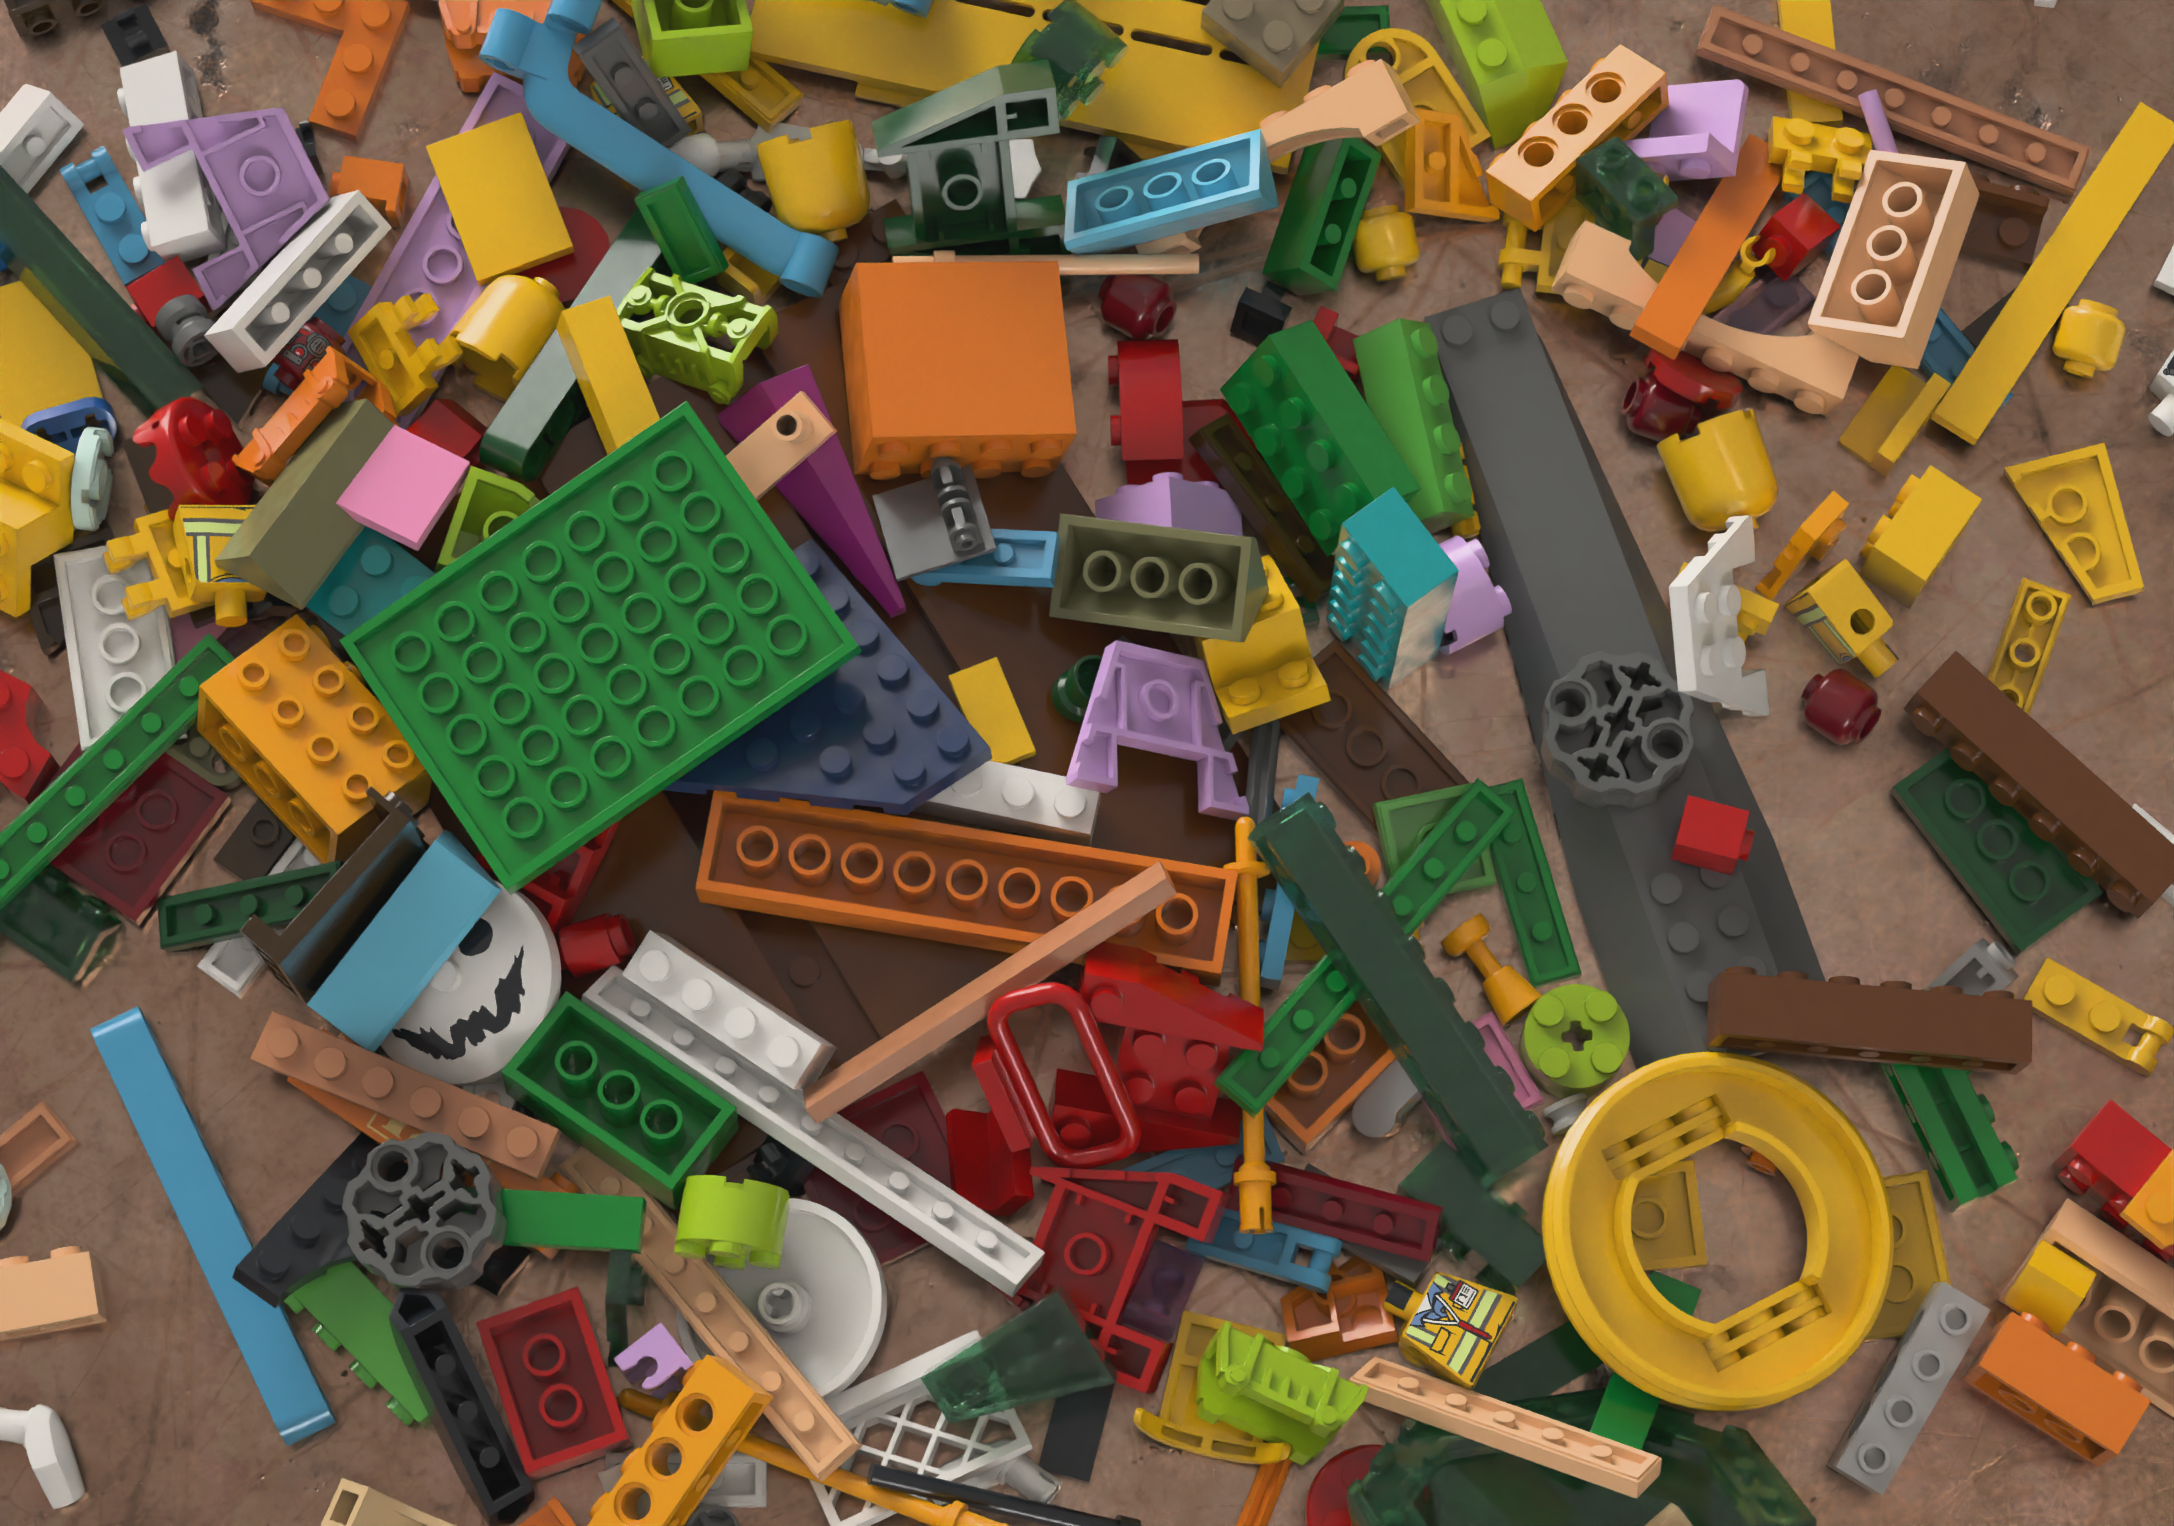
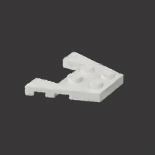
(1706, 628)

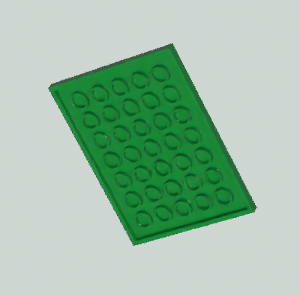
(599, 647)

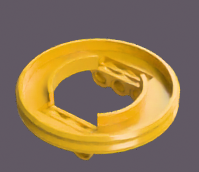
(1774, 1344)

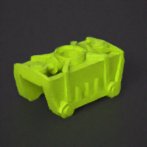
(680, 349)
(1273, 1393)

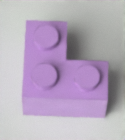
(1174, 503)

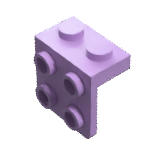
(1696, 132)

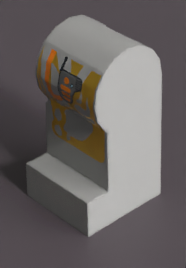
(1385, 1103)

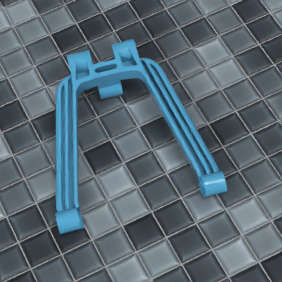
(542, 58)

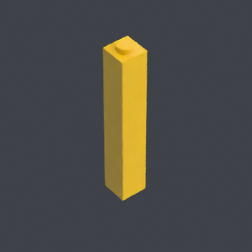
(606, 371)

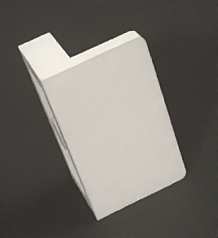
(34, 134)

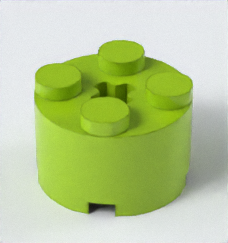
(1593, 1018)
(732, 1222)

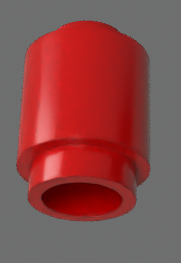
(595, 944)

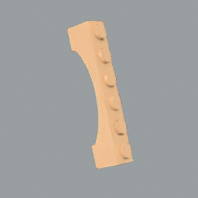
(1363, 105)
(1606, 278)

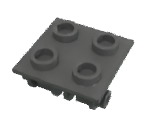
(934, 520)

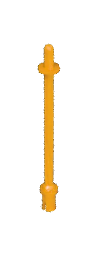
(1254, 1174)
(841, 1479)

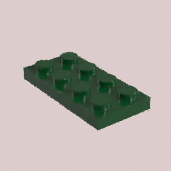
(1992, 851)

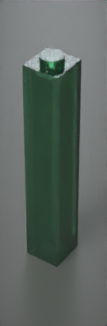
(88, 305)

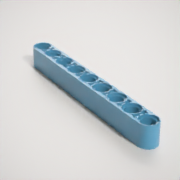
(211, 1223)

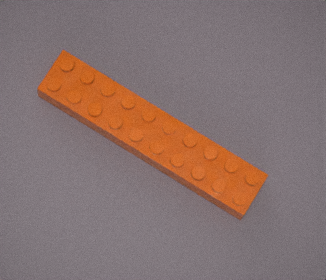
(947, 881)

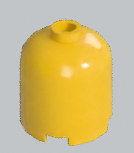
(817, 181)
(506, 331)
(1721, 471)

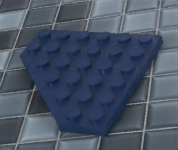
(857, 737)

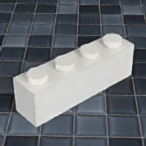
(176, 194)
(297, 281)
(1019, 803)
(729, 1011)

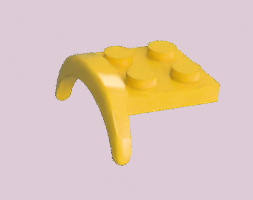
(1178, 1418)

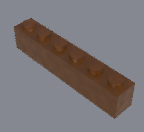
(2044, 784)
(1869, 1021)

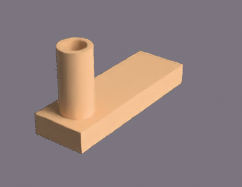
(780, 444)

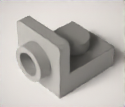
(1980, 969)

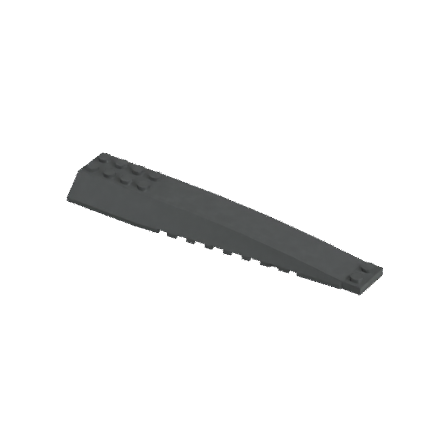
(1586, 589)

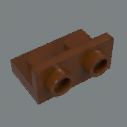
(2005, 223)

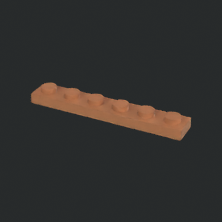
(406, 1095)

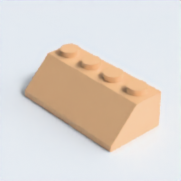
(1895, 256)
(2127, 1308)

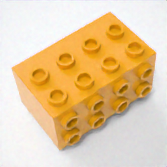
(309, 739)

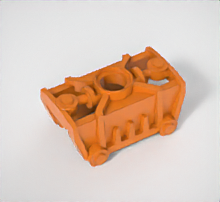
(465, 29)
(304, 410)

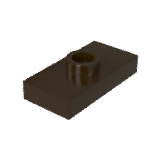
(255, 844)

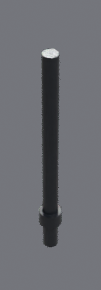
(987, 1500)

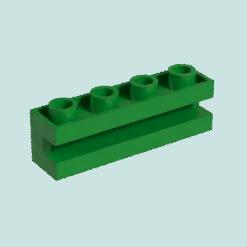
(1954, 1132)

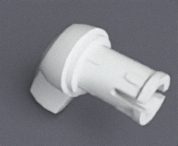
(714, 155)
(47, 1450)
(1018, 1473)

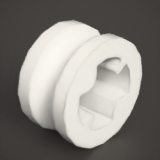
(1565, 1112)

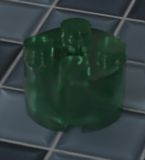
(1077, 51)

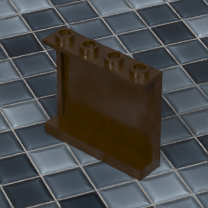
(345, 905)

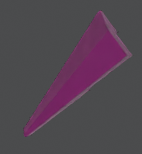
(821, 486)

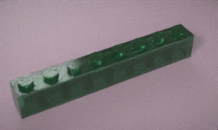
(1398, 989)

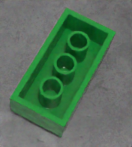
(1315, 431)
(620, 1099)

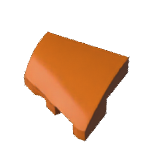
(1345, 1317)

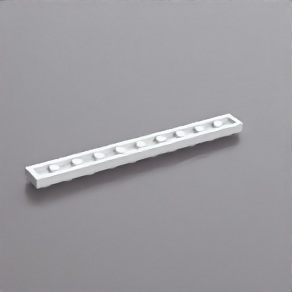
(831, 1145)

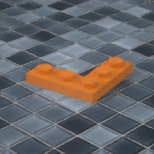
(360, 62)

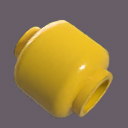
(1385, 243)
(2088, 338)

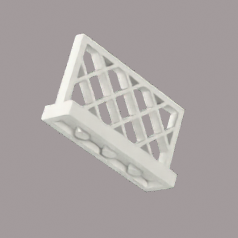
(899, 1392)

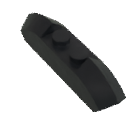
(459, 1406)

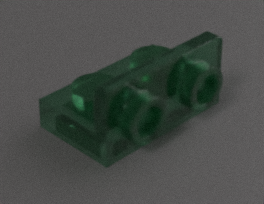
(1623, 194)
(58, 923)

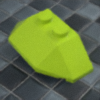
(1504, 60)

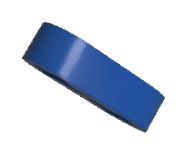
(68, 421)

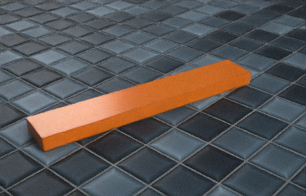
(1708, 251)

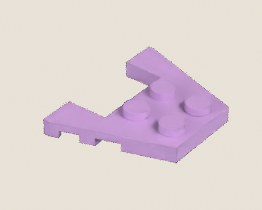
(256, 176)
(1158, 706)

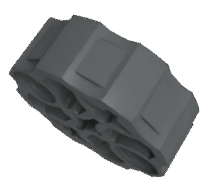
(1568, 738)
(417, 1247)

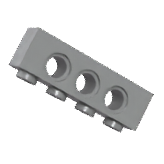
(1908, 1387)

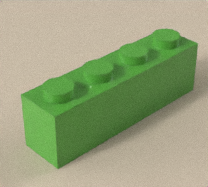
(1413, 408)
(357, 1316)

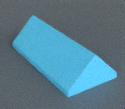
(1169, 195)
(406, 943)

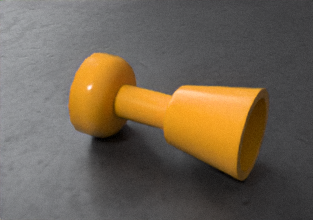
(1504, 987)

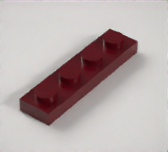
(1350, 1211)

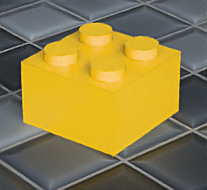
(1924, 528)

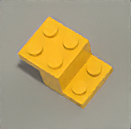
(32, 510)
(1269, 671)

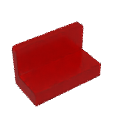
(984, 1166)

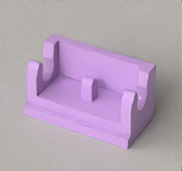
(658, 1359)

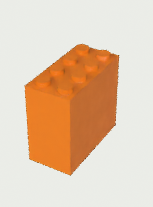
(956, 367)

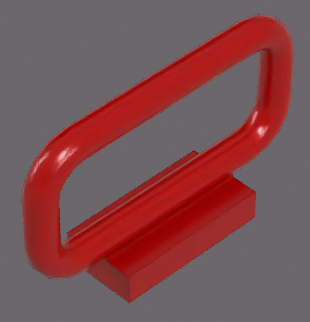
(1016, 1097)

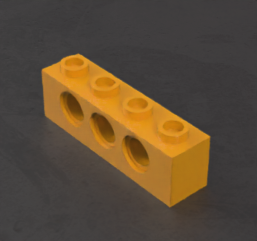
(1540, 168)
(735, 1406)

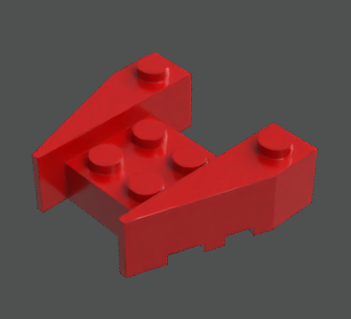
(1166, 1053)
(1097, 1246)

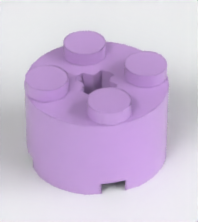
(1475, 605)

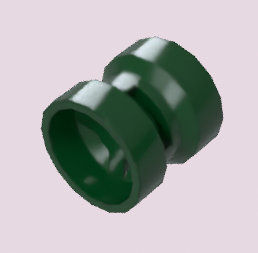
(1074, 688)

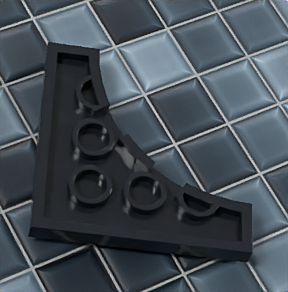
(316, 1233)

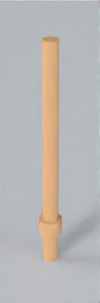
(1082, 263)

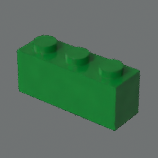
(1321, 215)

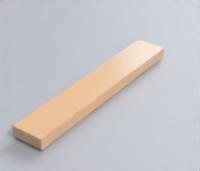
(1508, 1427)

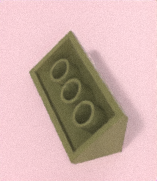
(297, 527)
(1158, 578)

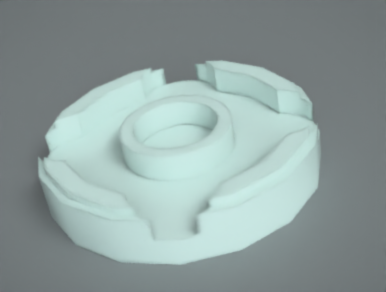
(91, 479)

